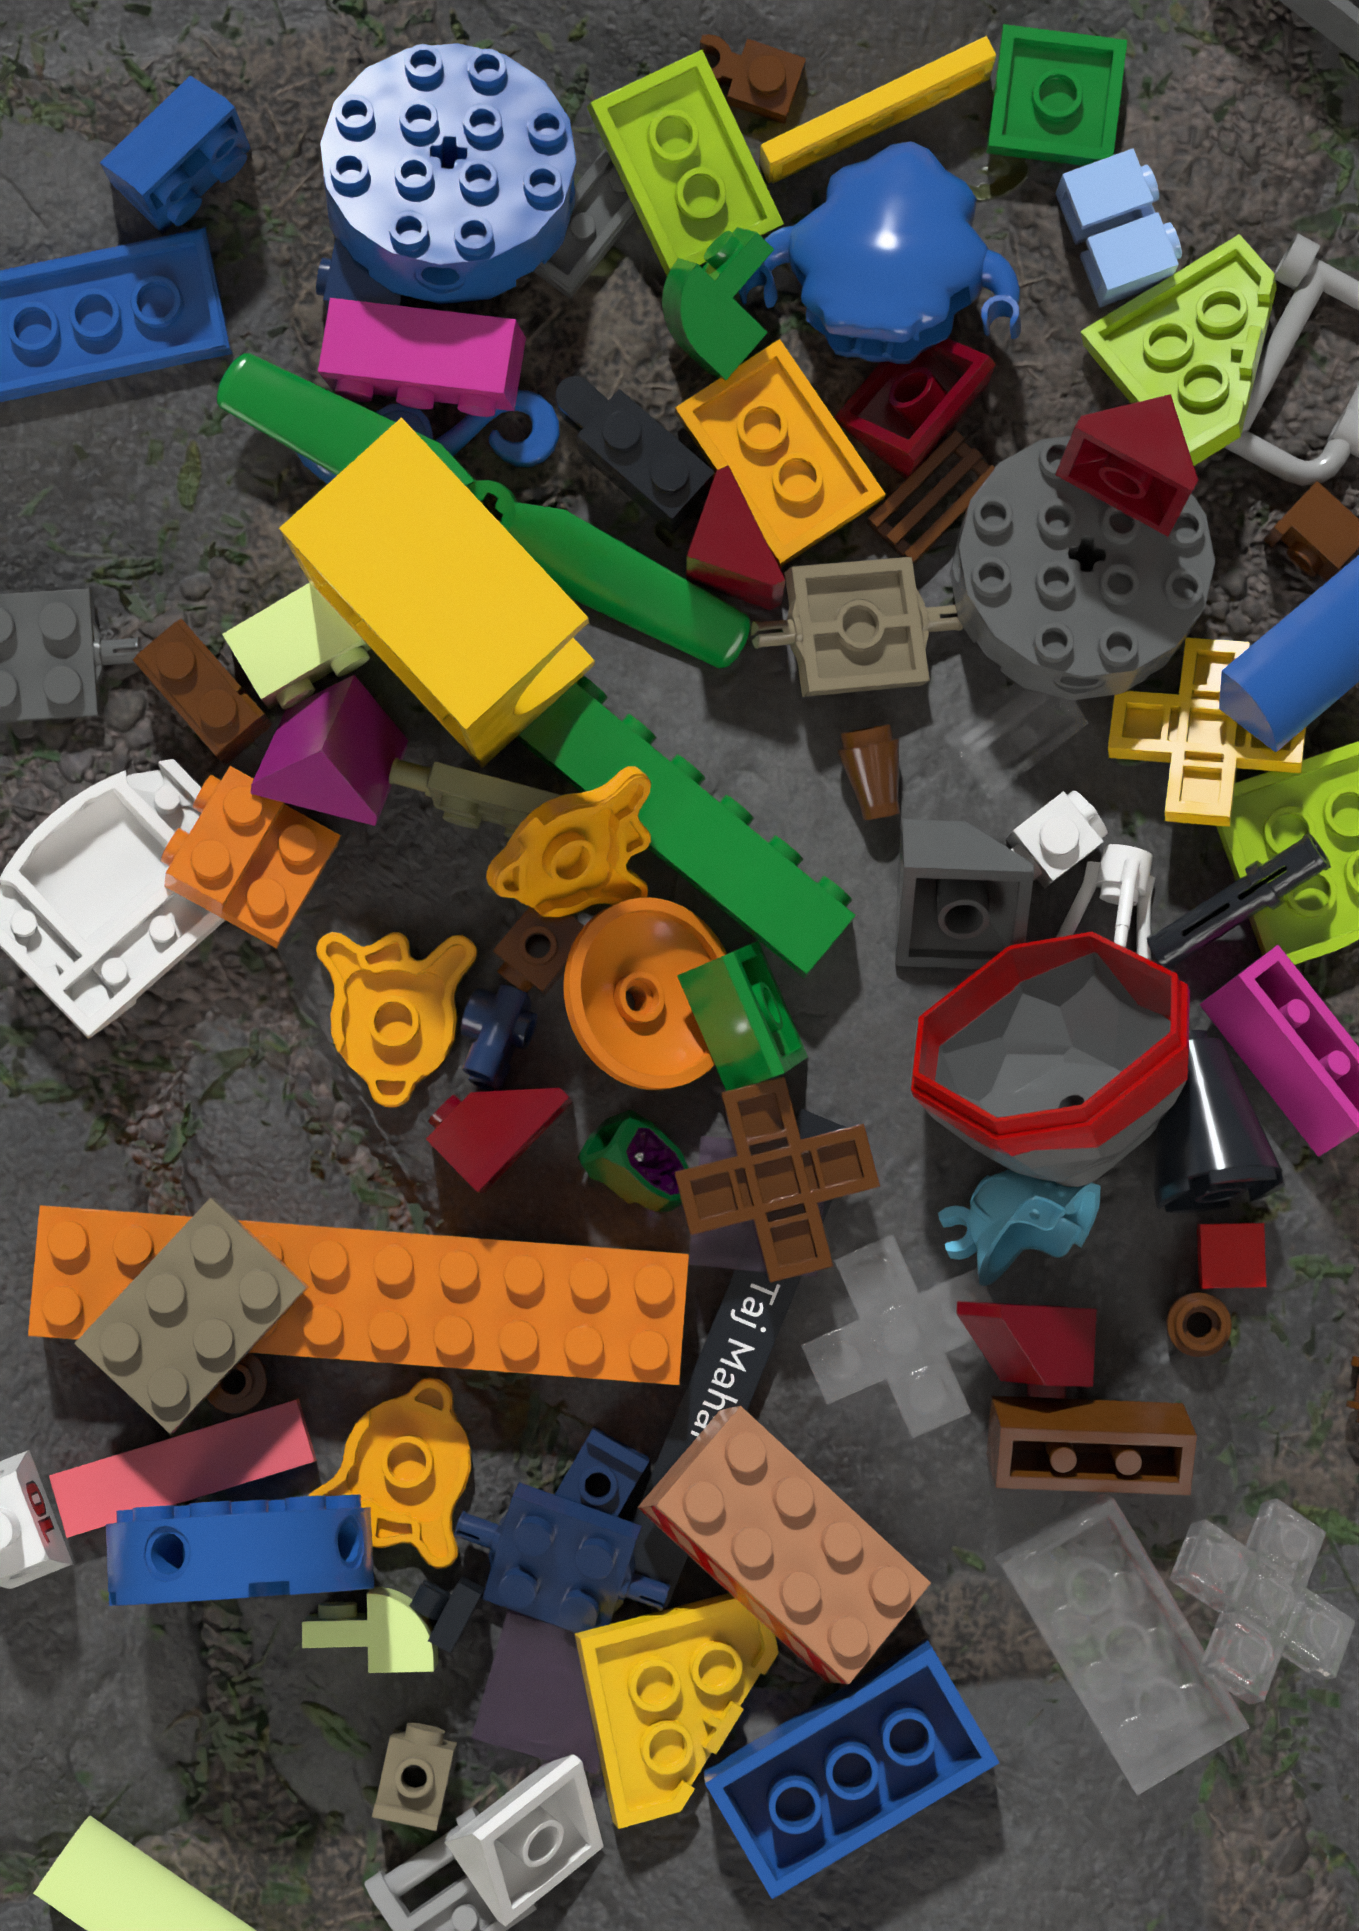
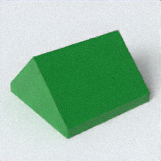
(743, 1017)

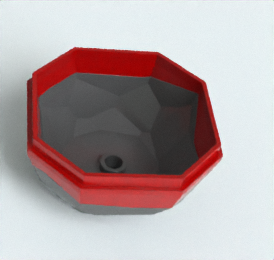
(1056, 1056)

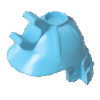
(1020, 1214)

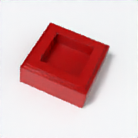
(1231, 1255)

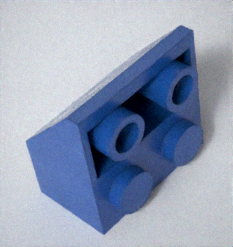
(178, 154)

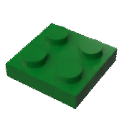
(1056, 95)

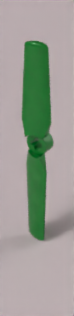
(572, 552)

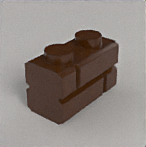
(202, 691)

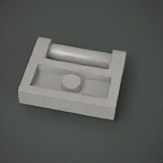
(453, 1909)

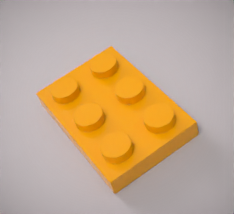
(782, 451)

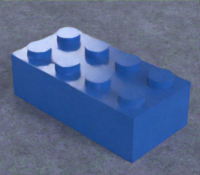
(849, 1768)

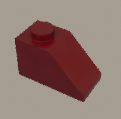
(1034, 1343)

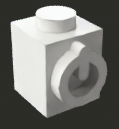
(1058, 836)

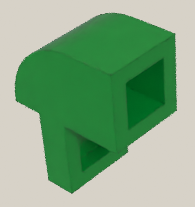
(702, 307)

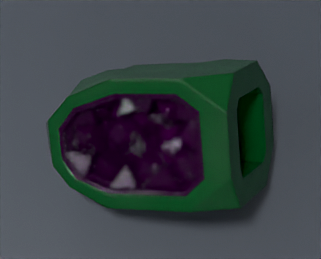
(634, 1161)

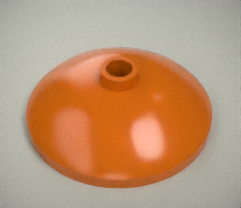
(641, 951)

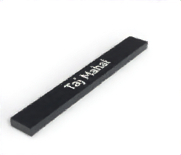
(721, 1379)

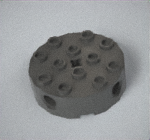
(1066, 627)

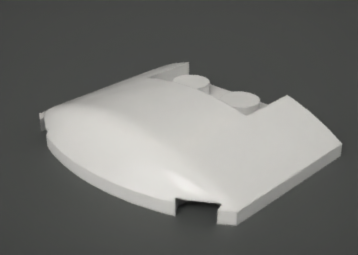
(90, 898)

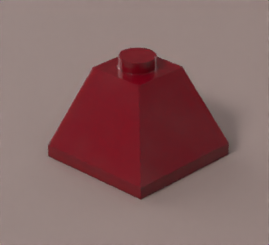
(493, 1130)

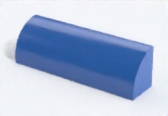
(1297, 664)

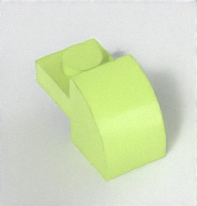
(389, 1629)

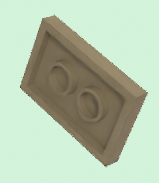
(191, 1315)

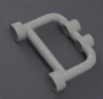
(1310, 278)

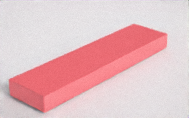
(183, 1467)

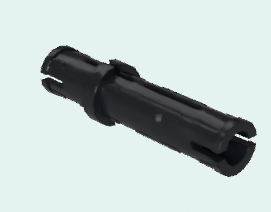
(1260, 888)

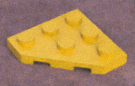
(667, 1697)

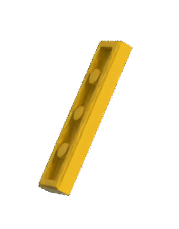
(877, 110)

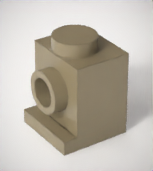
(411, 1805)

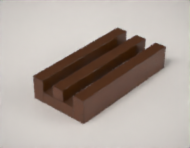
(970, 460)

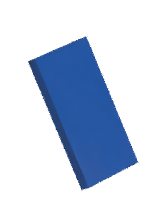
(109, 314)

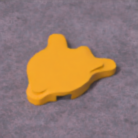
(577, 849)
(394, 1012)
(410, 1469)

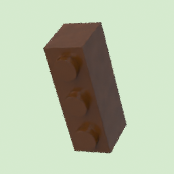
(1091, 1445)

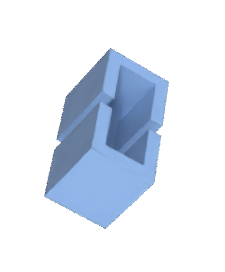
(1114, 214)

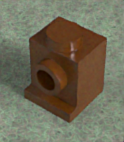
(1318, 533)

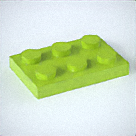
(683, 160)

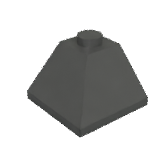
(958, 896)

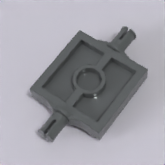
(54, 655)

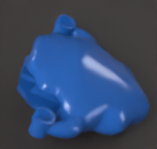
(891, 259)

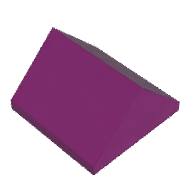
(333, 754)

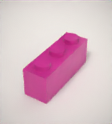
(422, 356)
(1292, 1047)

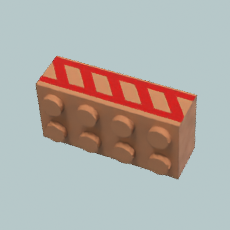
(784, 1545)

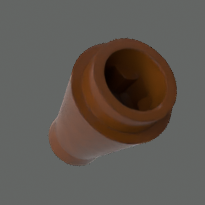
(873, 769)

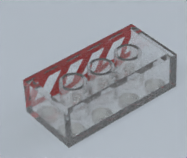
(1120, 1642)

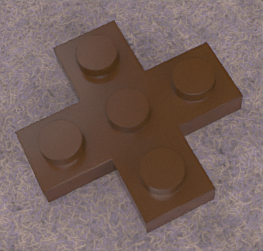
(777, 1179)

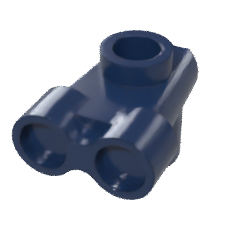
(499, 1026)

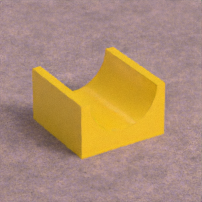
(440, 592)

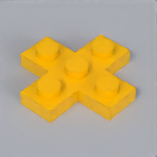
(1196, 737)

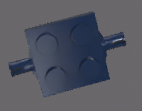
(561, 1561)

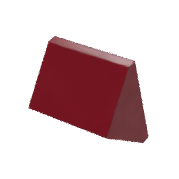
(913, 406)
(1133, 461)
(731, 550)

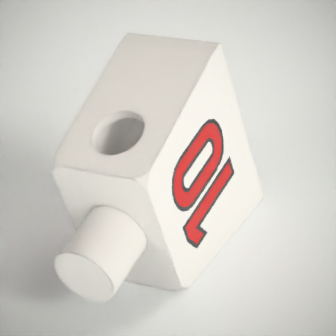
(28, 1529)

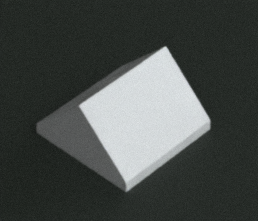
(529, 1838)

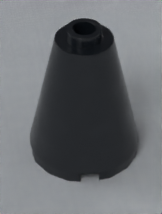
(1212, 1139)

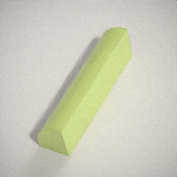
(117, 1887)

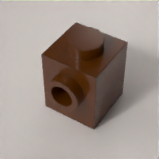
(536, 950)

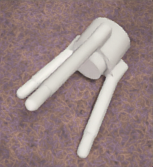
(1123, 881)

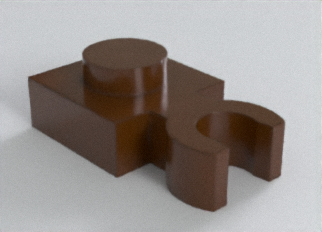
(759, 79)

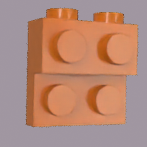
(247, 857)

